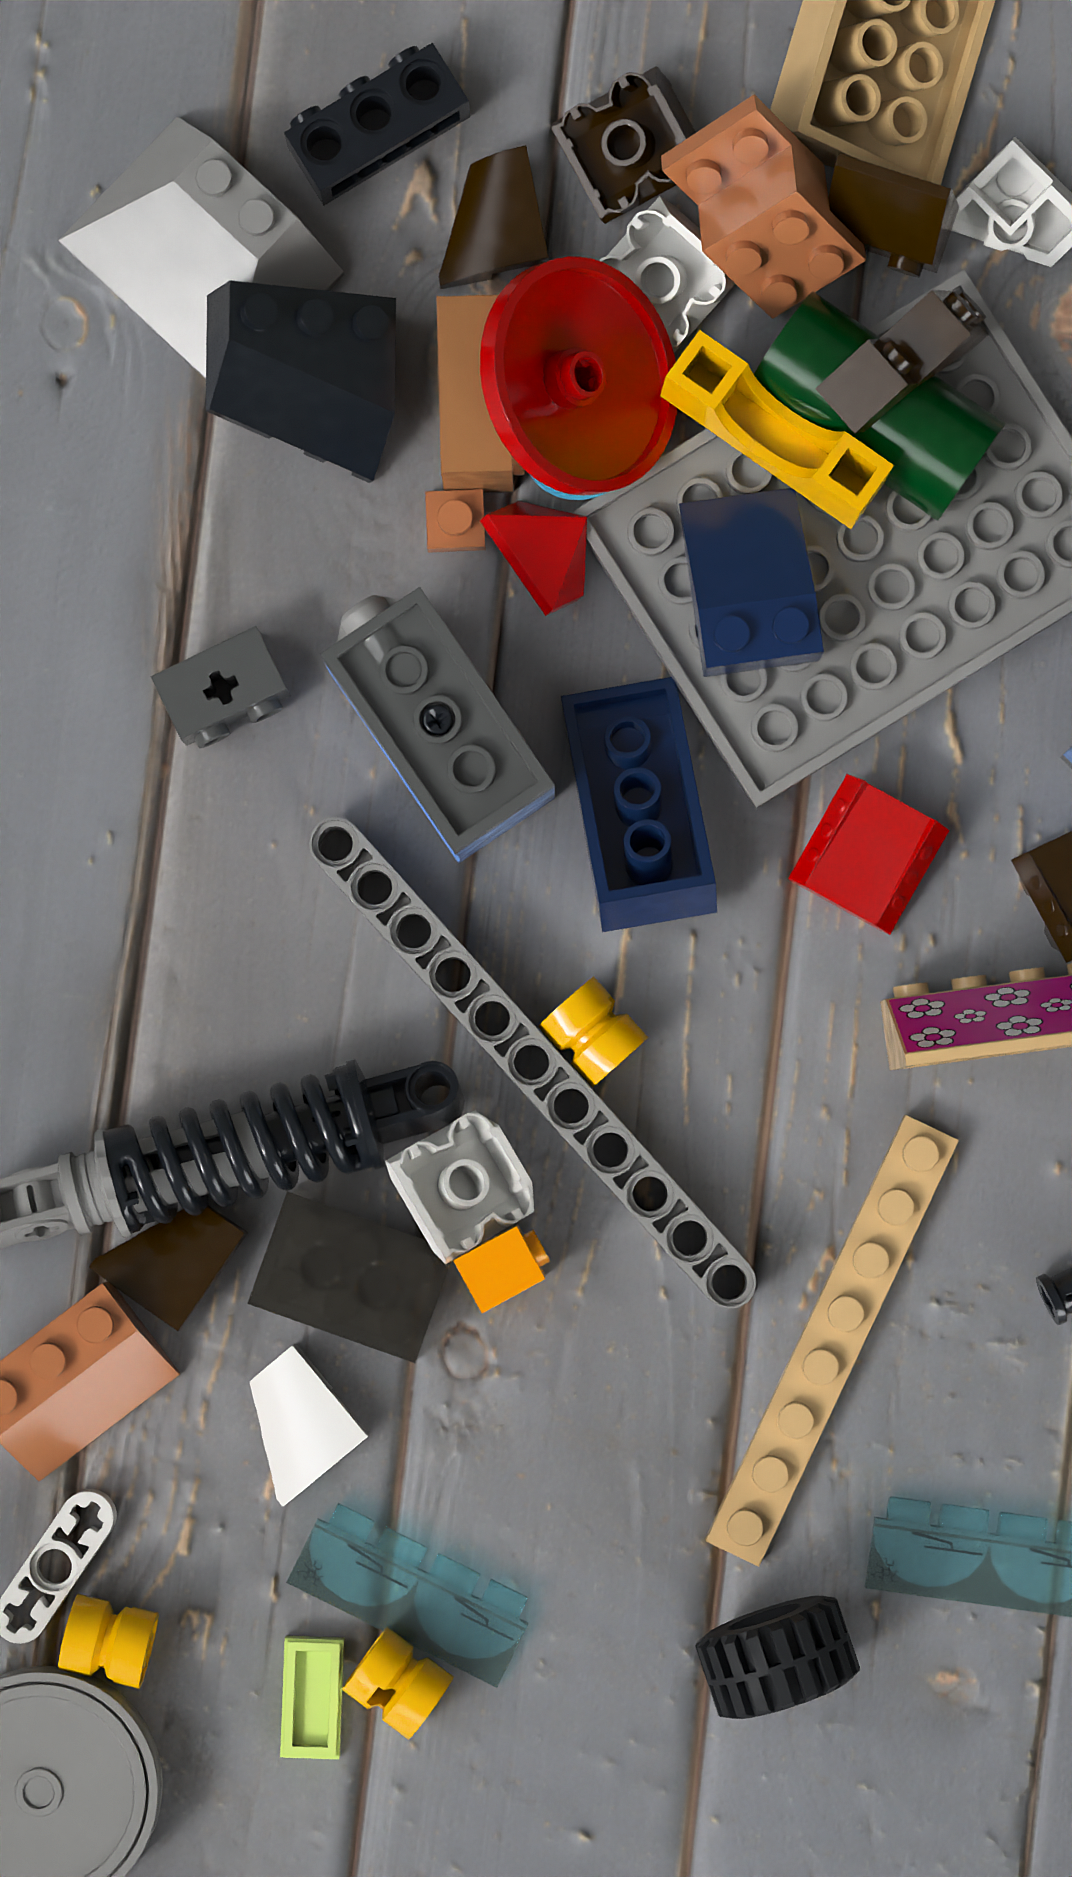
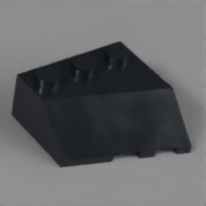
(304, 369)

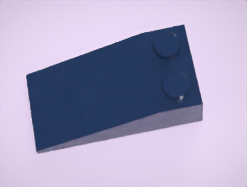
(639, 804)

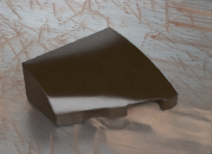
(495, 221)
(172, 1263)

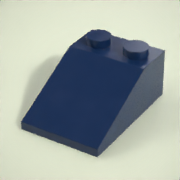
(751, 582)

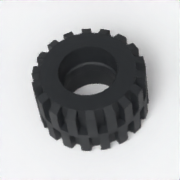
(777, 1657)

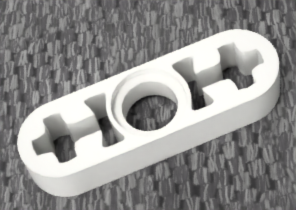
(92, 1537)

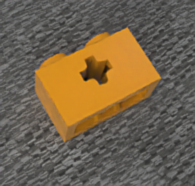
(502, 1267)

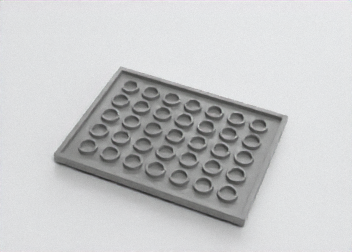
(897, 596)

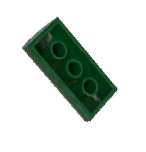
(928, 436)

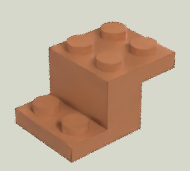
(763, 207)

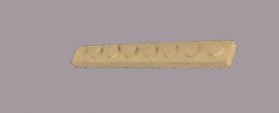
(831, 1340)

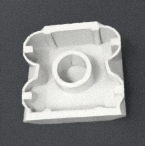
(668, 265)
(462, 1184)

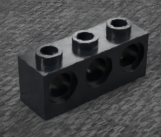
(371, 151)

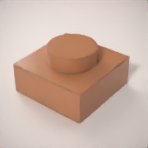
(455, 520)

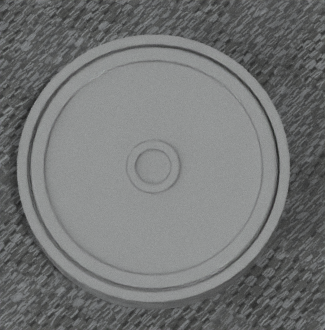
(73, 1776)

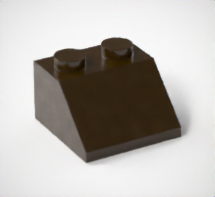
(893, 213)

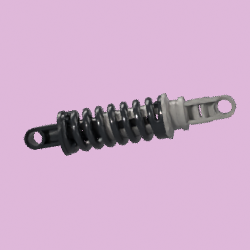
(147, 1177)

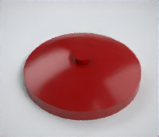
(578, 375)

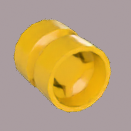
(593, 1031)
(107, 1640)
(398, 1683)

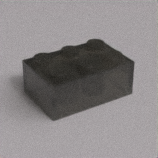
(350, 1276)

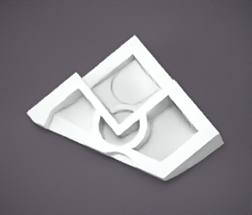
(1017, 207)
(301, 1423)

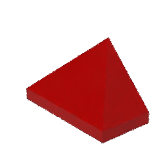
(543, 549)

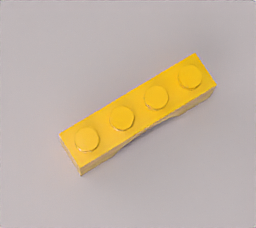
(814, 461)

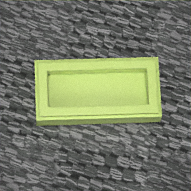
(312, 1697)

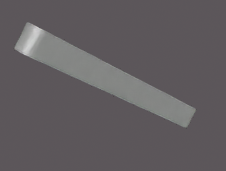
(520, 1034)

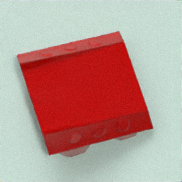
(868, 853)

